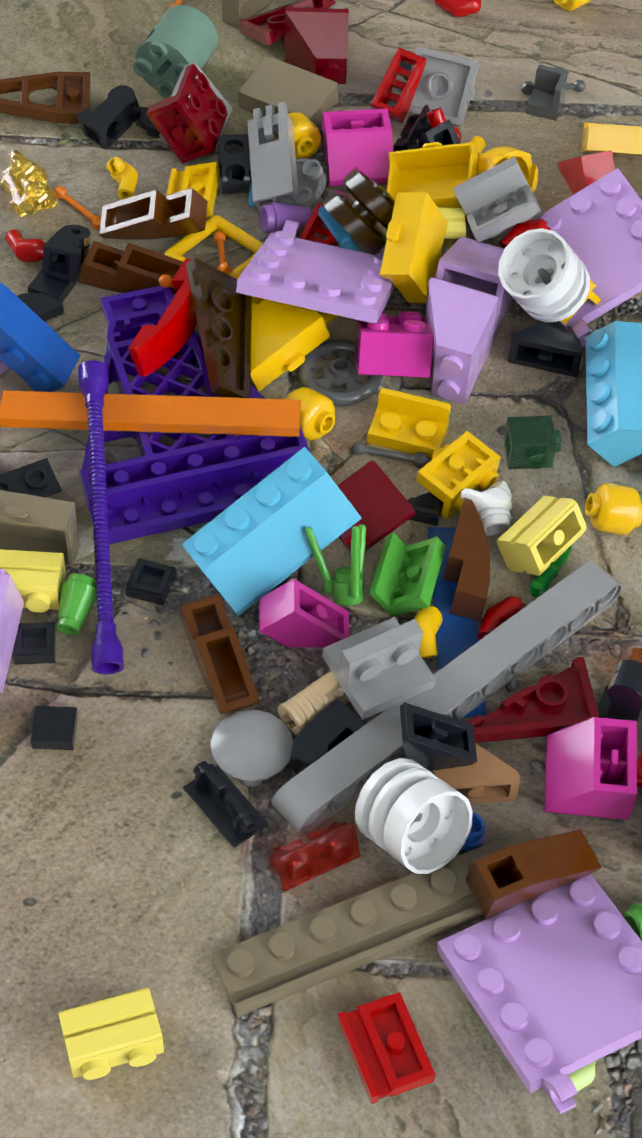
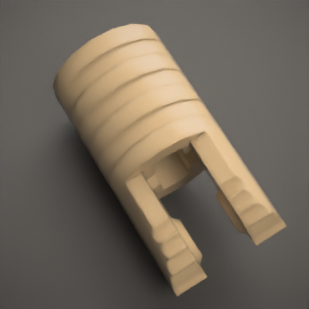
(310, 702)

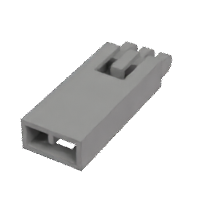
(275, 161)

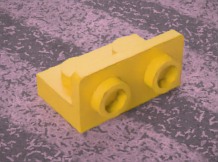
(409, 423)
(459, 466)

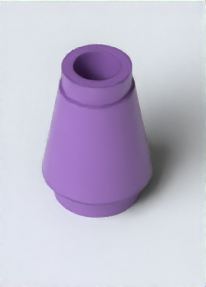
(275, 214)

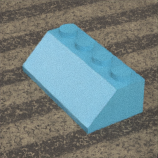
(614, 391)
(263, 532)

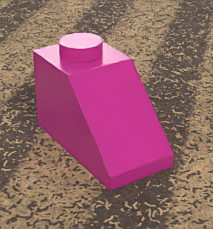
(302, 617)

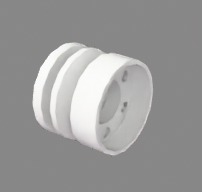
(544, 275)
(413, 815)

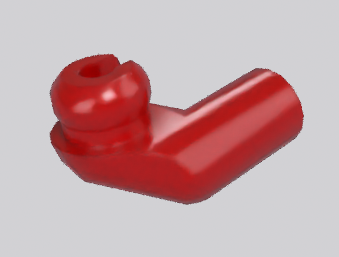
(459, 8)
(25, 249)

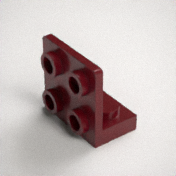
(191, 117)
(377, 503)

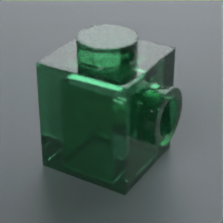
(531, 442)

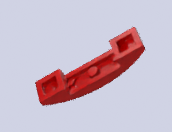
(160, 342)

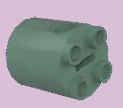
(175, 41)

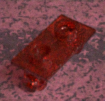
(324, 852)

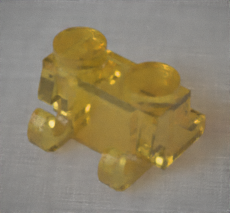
(27, 185)

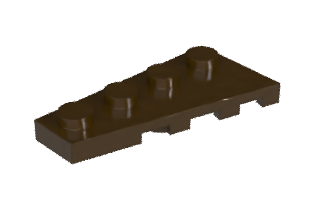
(223, 328)

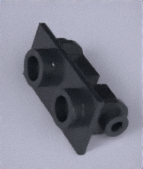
(413, 130)
(31, 479)
(224, 804)

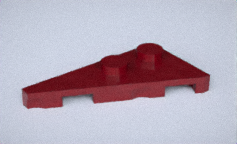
(270, 25)
(542, 708)

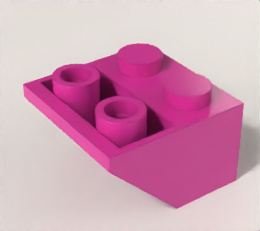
(358, 141)
(394, 346)
(592, 769)

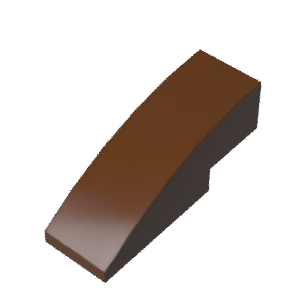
(154, 216)
(127, 269)
(469, 564)
(218, 654)

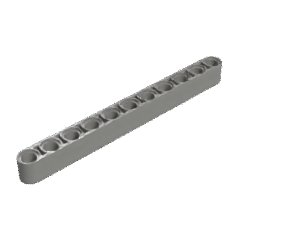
(458, 689)

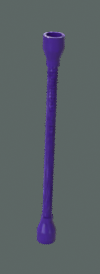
(106, 649)

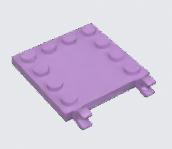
(606, 235)
(317, 276)
(553, 983)

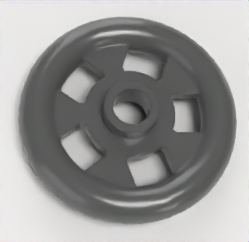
(343, 350)

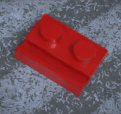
(386, 1047)

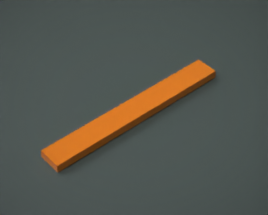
(153, 413)

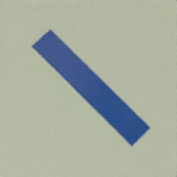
(455, 632)

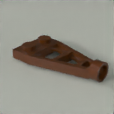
(71, 89)

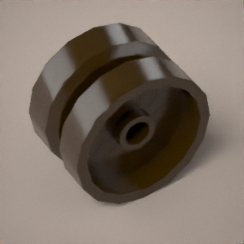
(362, 214)

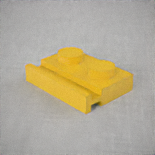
(200, 177)

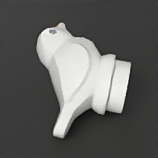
(492, 507)

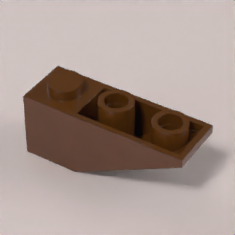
(529, 870)

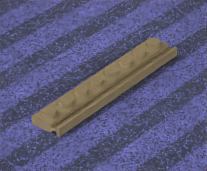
(352, 932)

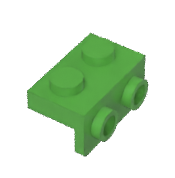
(407, 574)

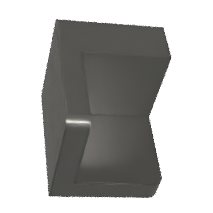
(548, 92)

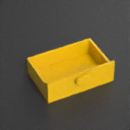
(607, 137)
(432, 170)
(413, 244)
(282, 339)

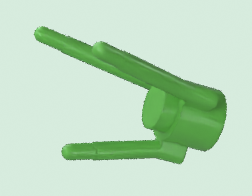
(348, 581)

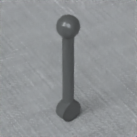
(579, 85)
(419, 459)

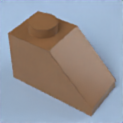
(484, 781)

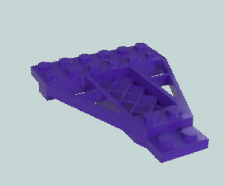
(178, 482)

